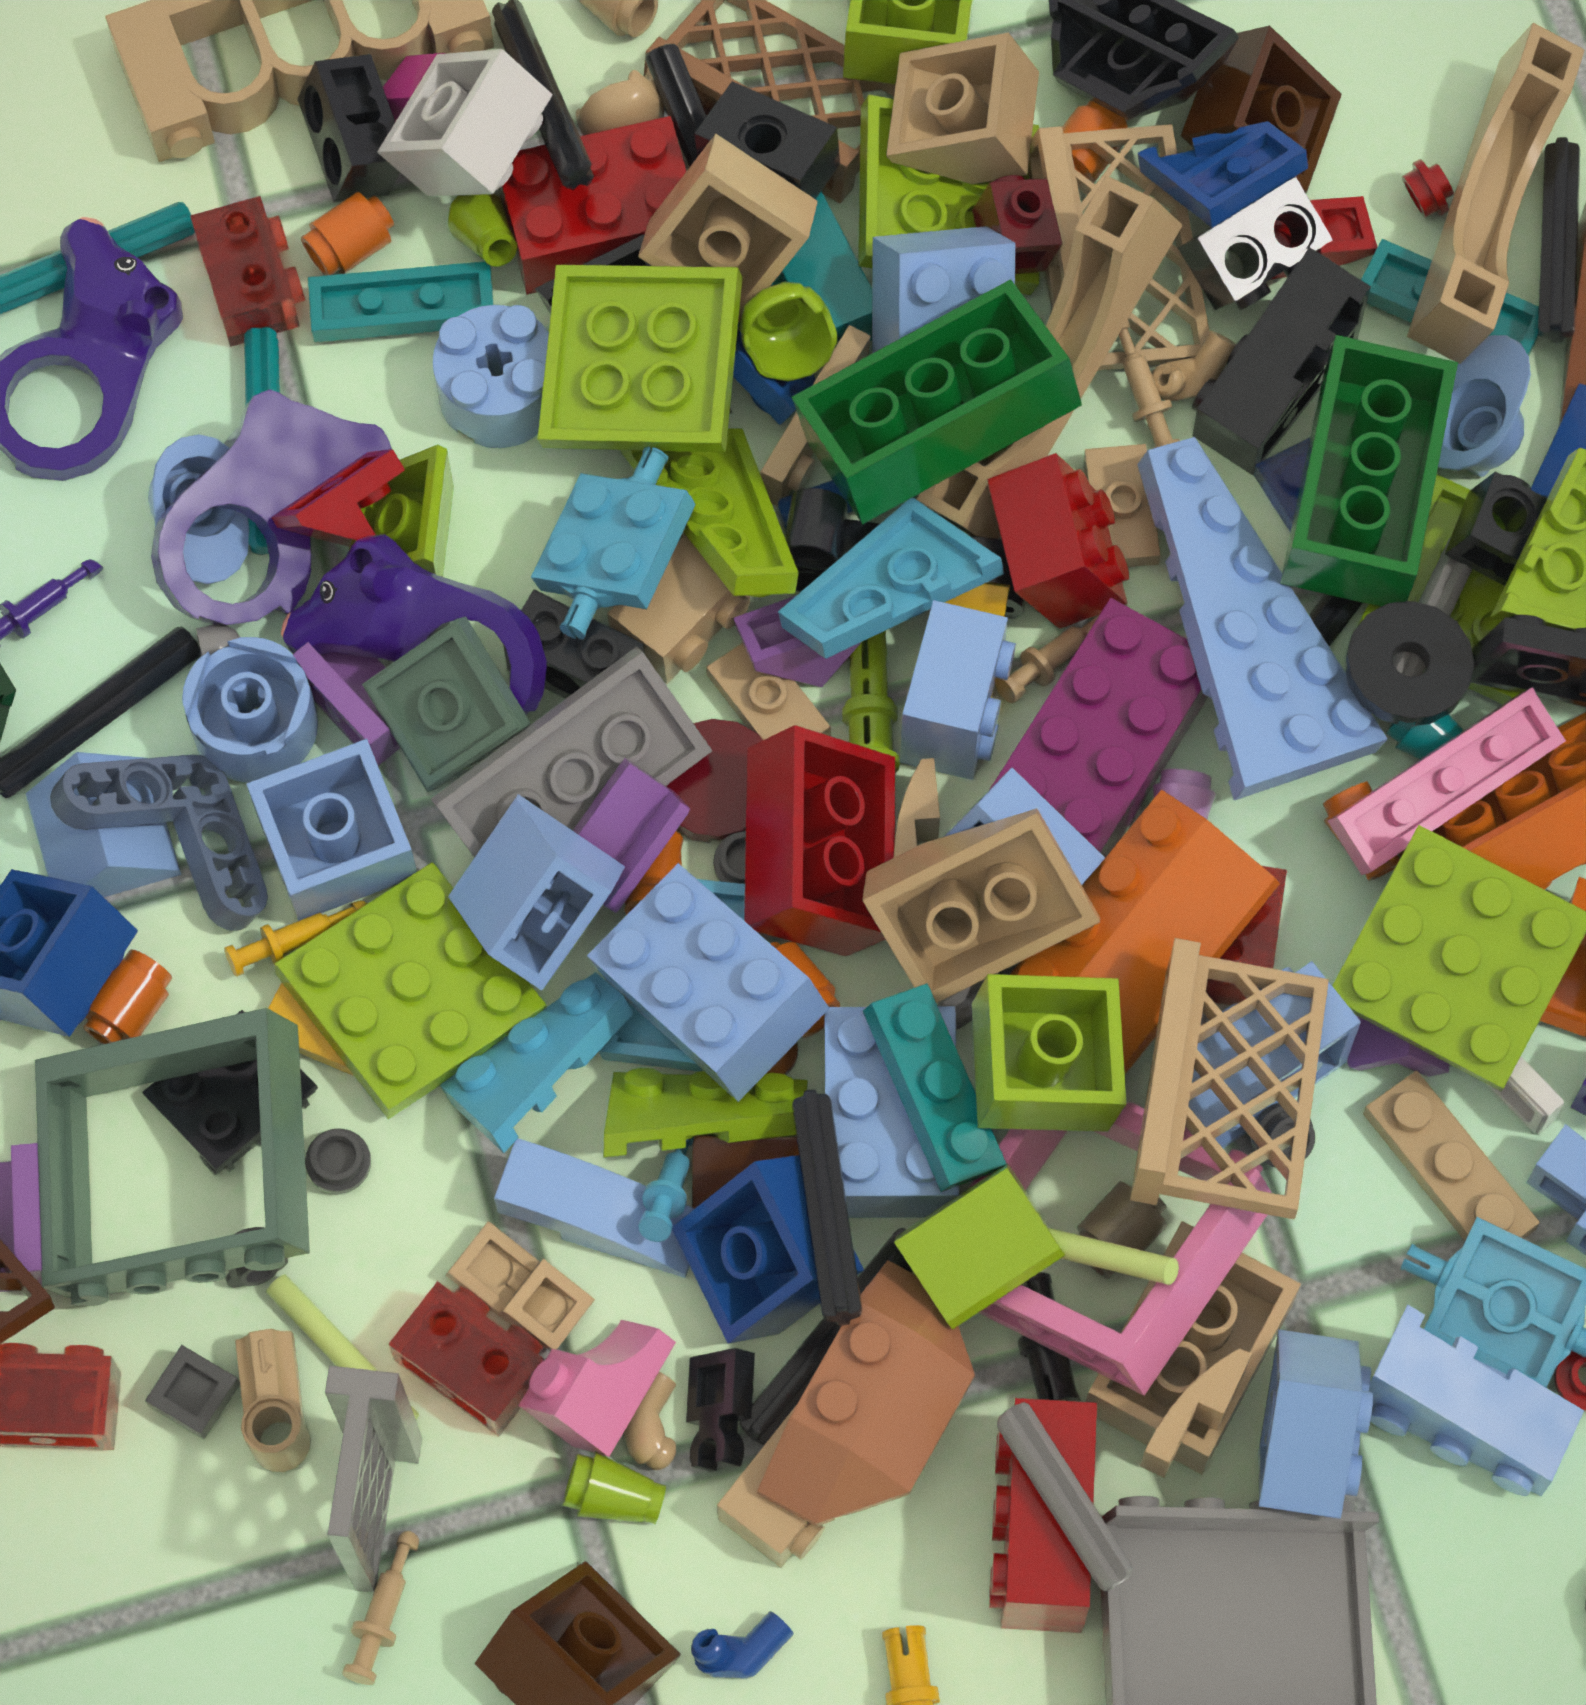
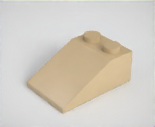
(977, 902)

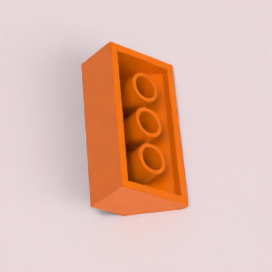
(1535, 818)
(1158, 884)

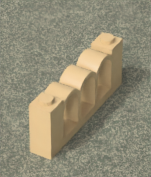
(183, 113)

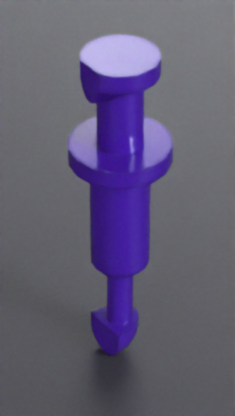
(19, 615)

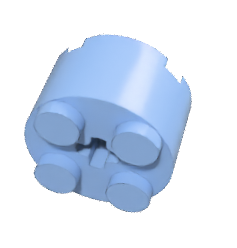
(492, 374)
(221, 712)

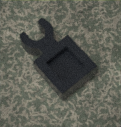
(716, 1400)

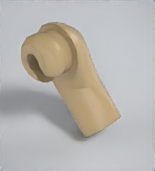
(1186, 377)
(645, 1432)

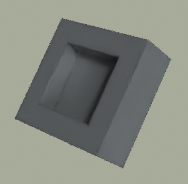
(192, 1392)

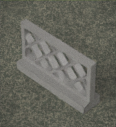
(376, 1434)

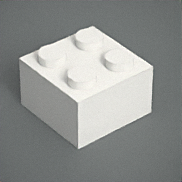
(466, 123)

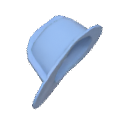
(1484, 408)
(218, 537)

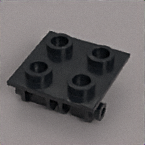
(217, 1110)

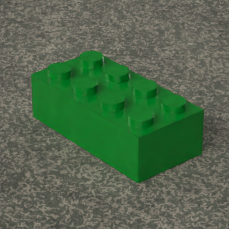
(937, 401)
(1369, 473)

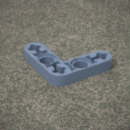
(190, 815)

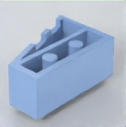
(1471, 1408)

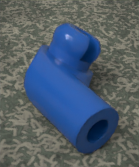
(738, 1655)

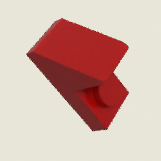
(334, 507)

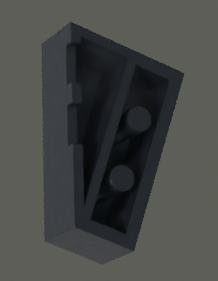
(1280, 362)

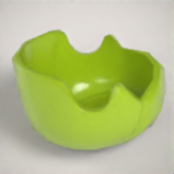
(787, 331)

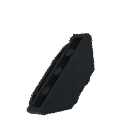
(1135, 52)

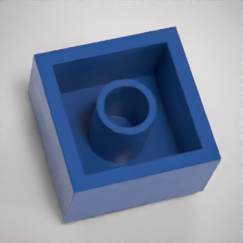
(55, 950)
(754, 1250)

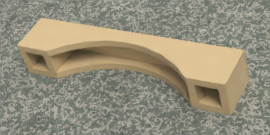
(1470, 260)
(1107, 271)

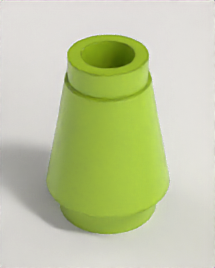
(483, 227)
(612, 1491)

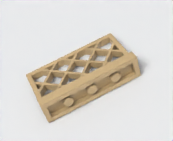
(1053, 159)
(1172, 1087)

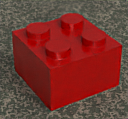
(1058, 540)

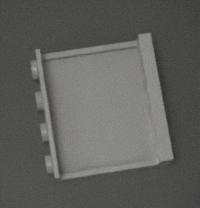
(1238, 1606)

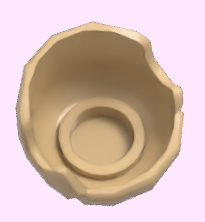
(621, 104)

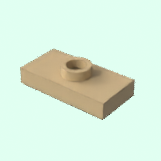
(1118, 475)
(763, 700)

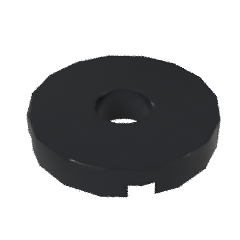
(1418, 630)

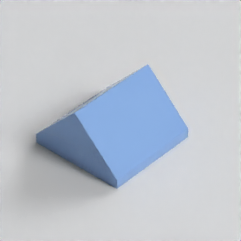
(102, 857)

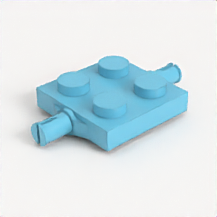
(613, 541)
(1507, 1300)

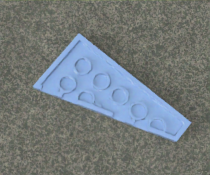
(1253, 644)

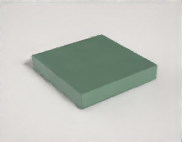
(446, 704)

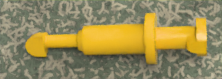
(285, 939)

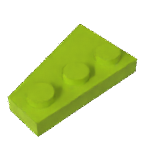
(1552, 565)
(679, 1106)

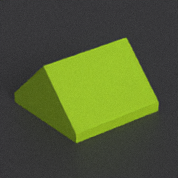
(418, 508)
(979, 1246)

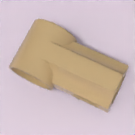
(272, 1396)

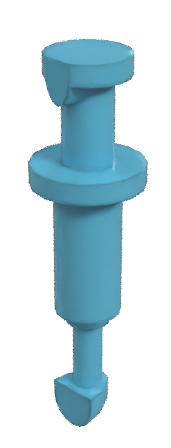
(665, 1196)

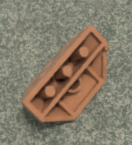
(871, 1406)

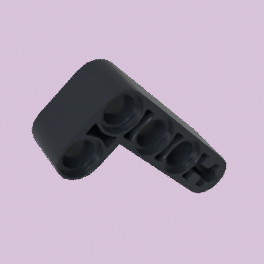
(822, 534)

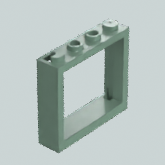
(63, 1155)

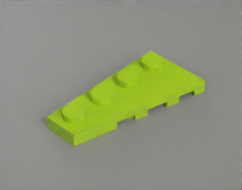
(732, 517)

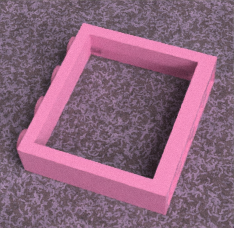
(1168, 1310)

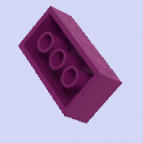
(1110, 724)

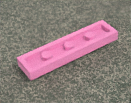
(1446, 780)

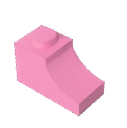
(597, 1392)

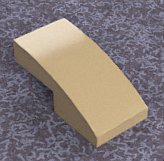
(919, 809)
(520, 1287)
(1204, 1401)

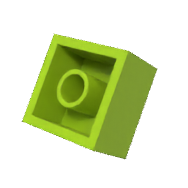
(885, 28)
(1048, 1053)

